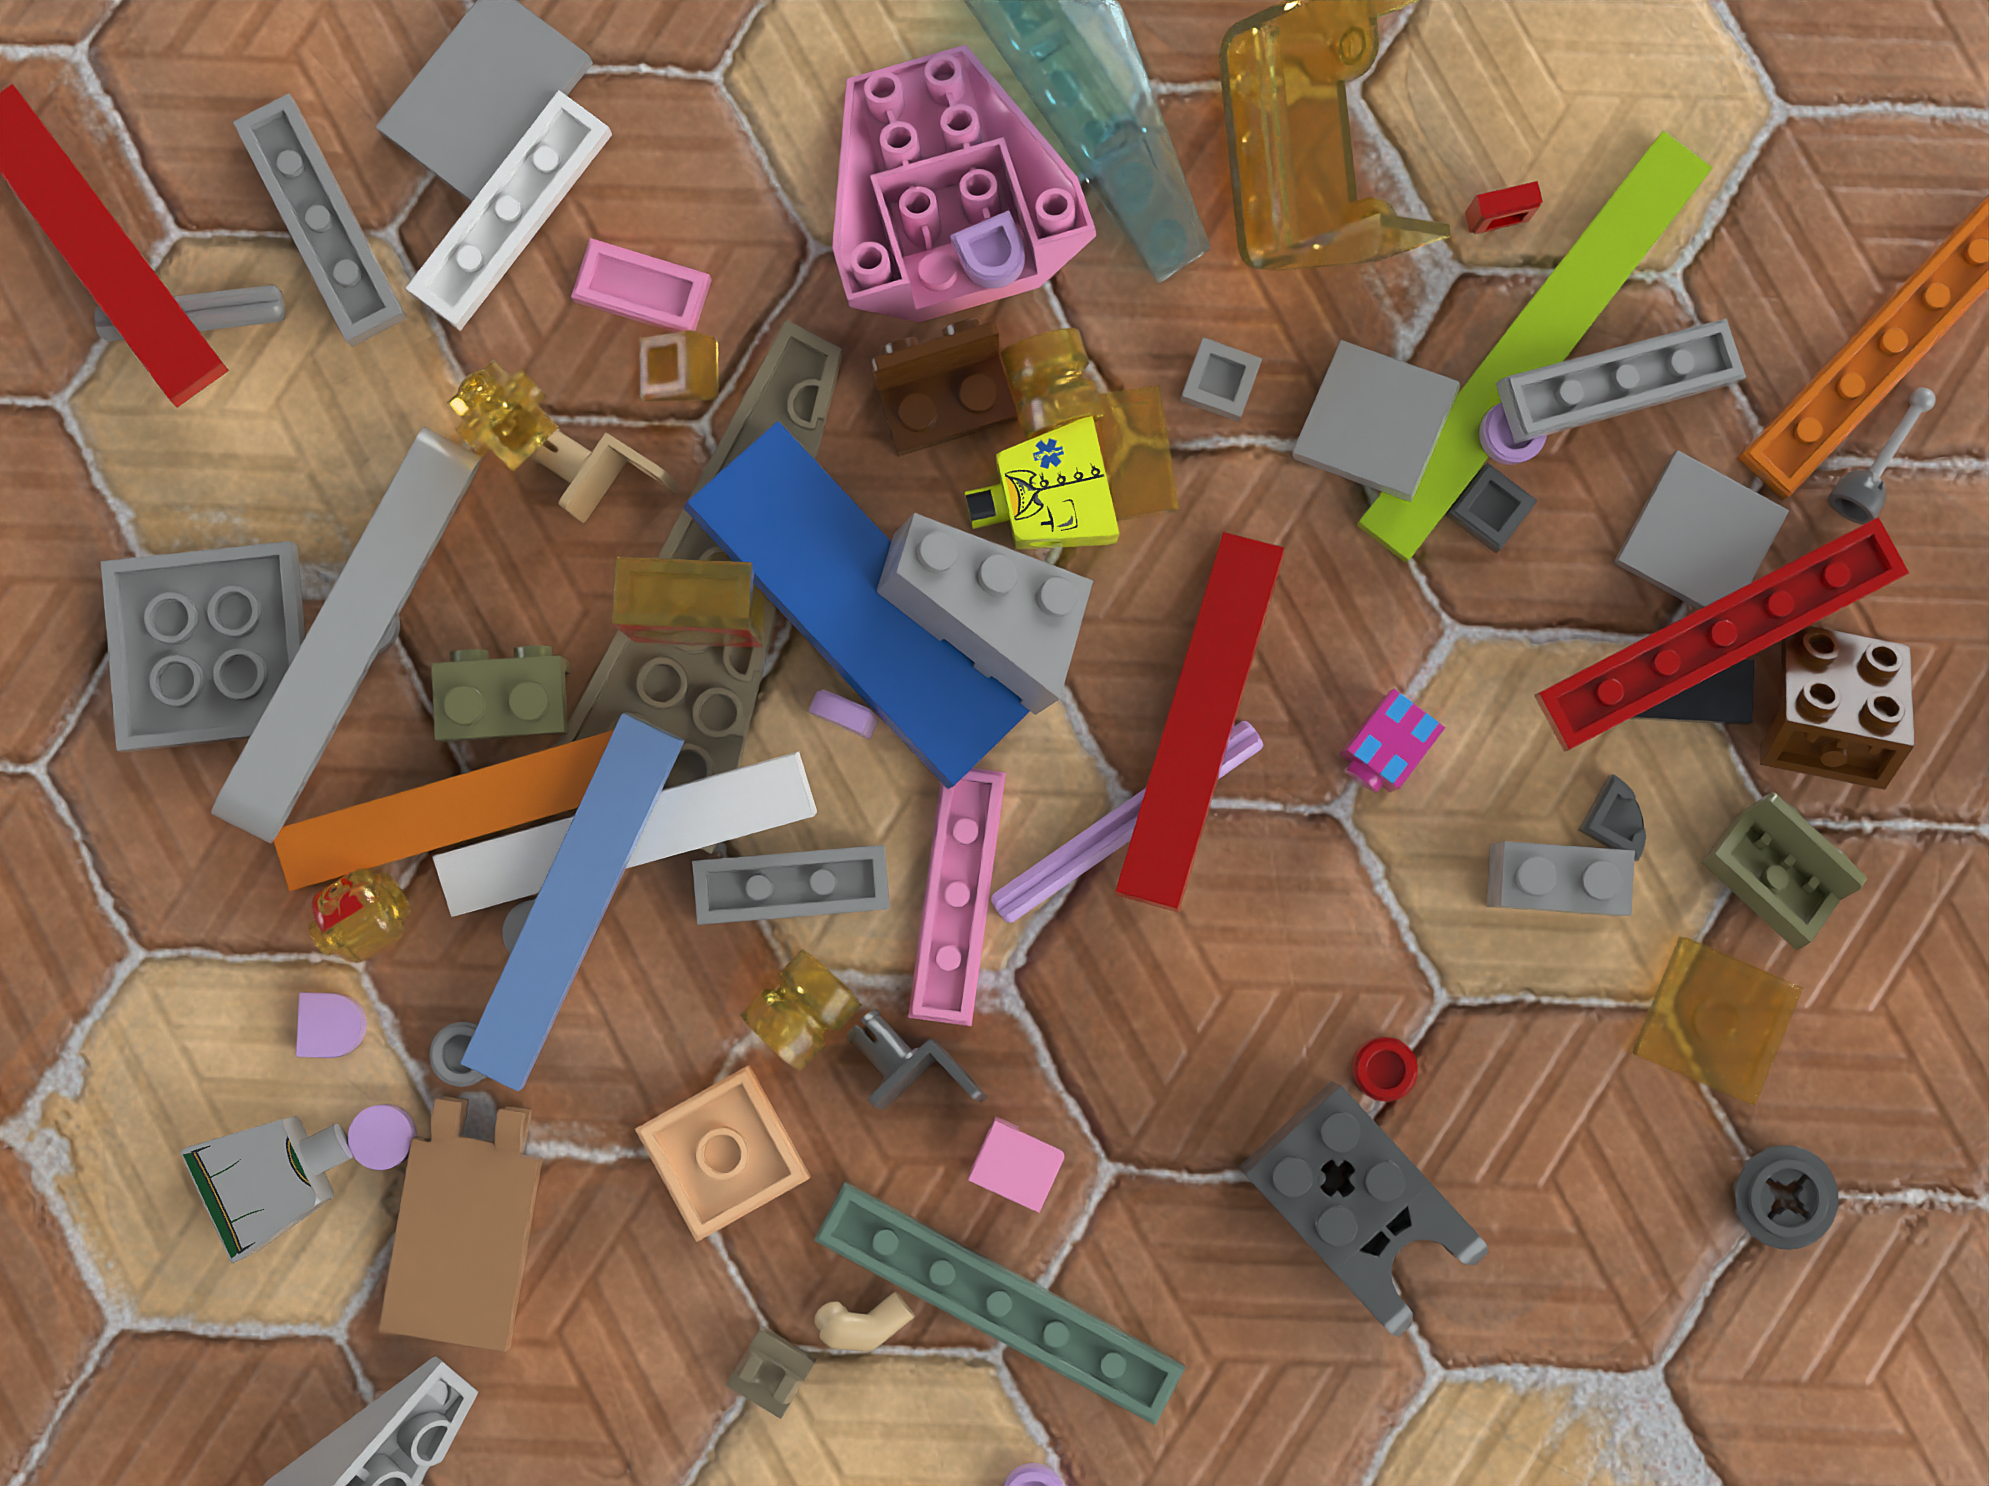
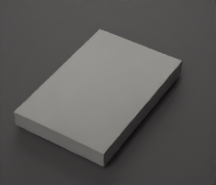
(482, 93)

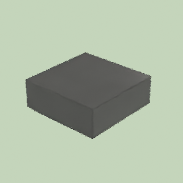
(1491, 508)

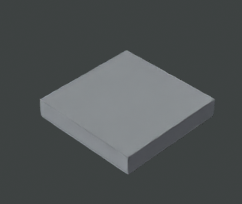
(1376, 420)
(1700, 533)

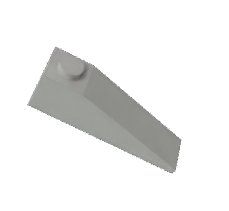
(390, 1438)

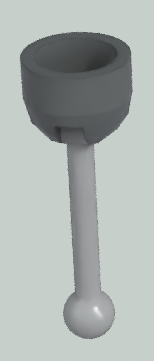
(1861, 492)

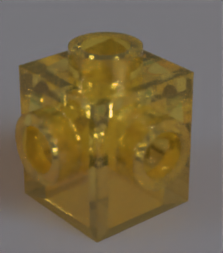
(502, 414)

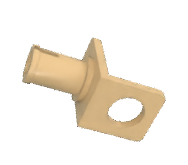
(593, 471)

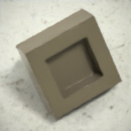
(771, 1372)

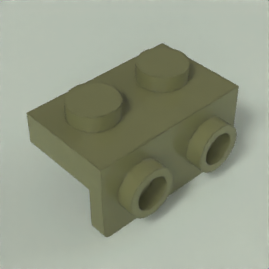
(500, 696)
(1783, 869)

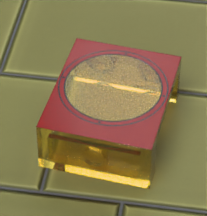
(688, 602)

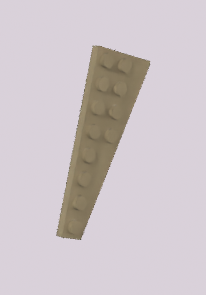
(705, 689)

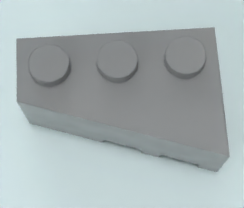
(990, 604)

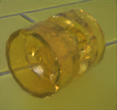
(1051, 380)
(801, 1010)

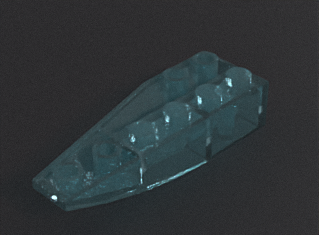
(1098, 101)

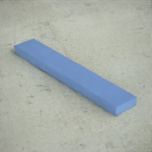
(572, 901)

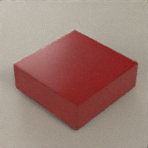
(1503, 208)

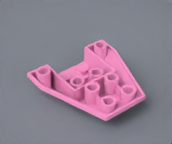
(929, 156)

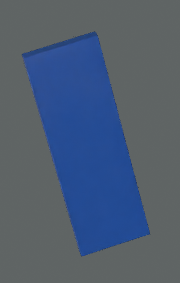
(822, 571)

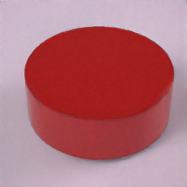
(1384, 1069)

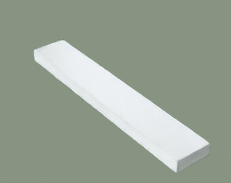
(681, 821)

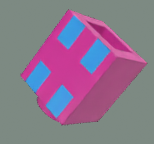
(1390, 743)

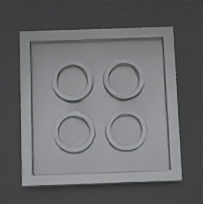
(199, 641)

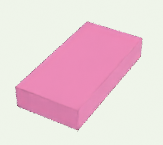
(640, 287)

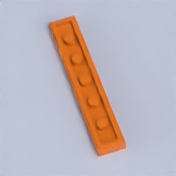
(1874, 358)
(439, 813)

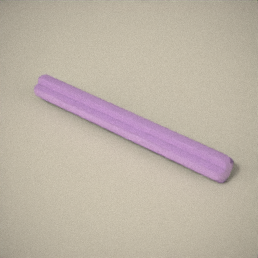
(1098, 841)

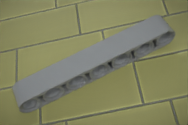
(346, 636)

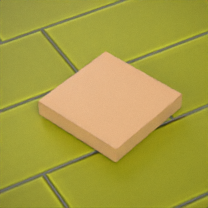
(723, 1153)

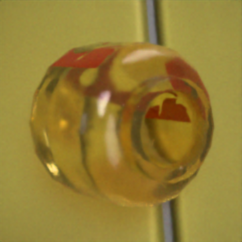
(358, 915)

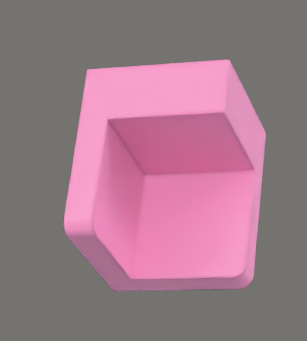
(1016, 1165)

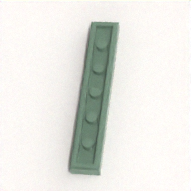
(1000, 1303)

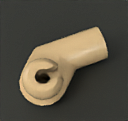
(862, 1331)

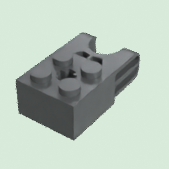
(1371, 1213)

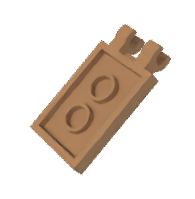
(462, 1231)

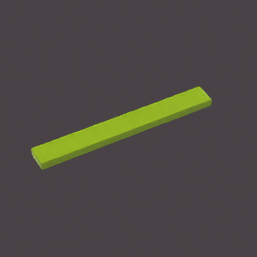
(1544, 332)

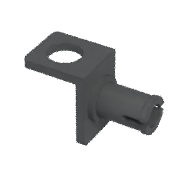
(900, 1063)

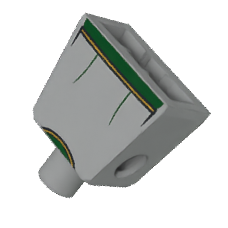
(264, 1180)

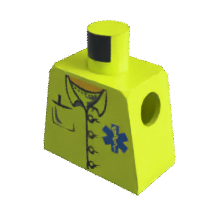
(1050, 491)

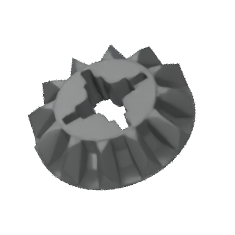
(1815, 1195)

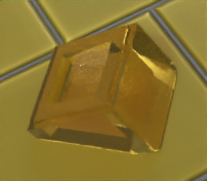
(678, 367)

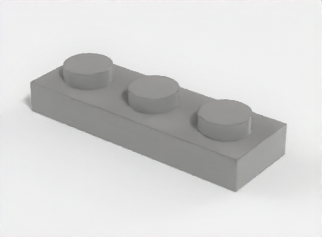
(791, 885)

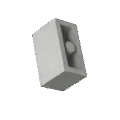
(1560, 878)

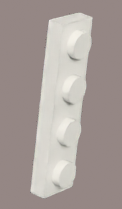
(509, 210)

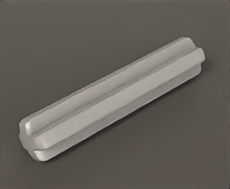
(218, 310)

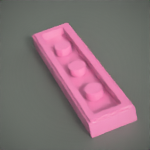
(957, 898)

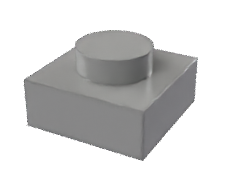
(1221, 379)

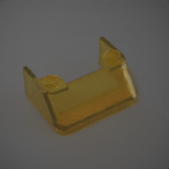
(1293, 138)

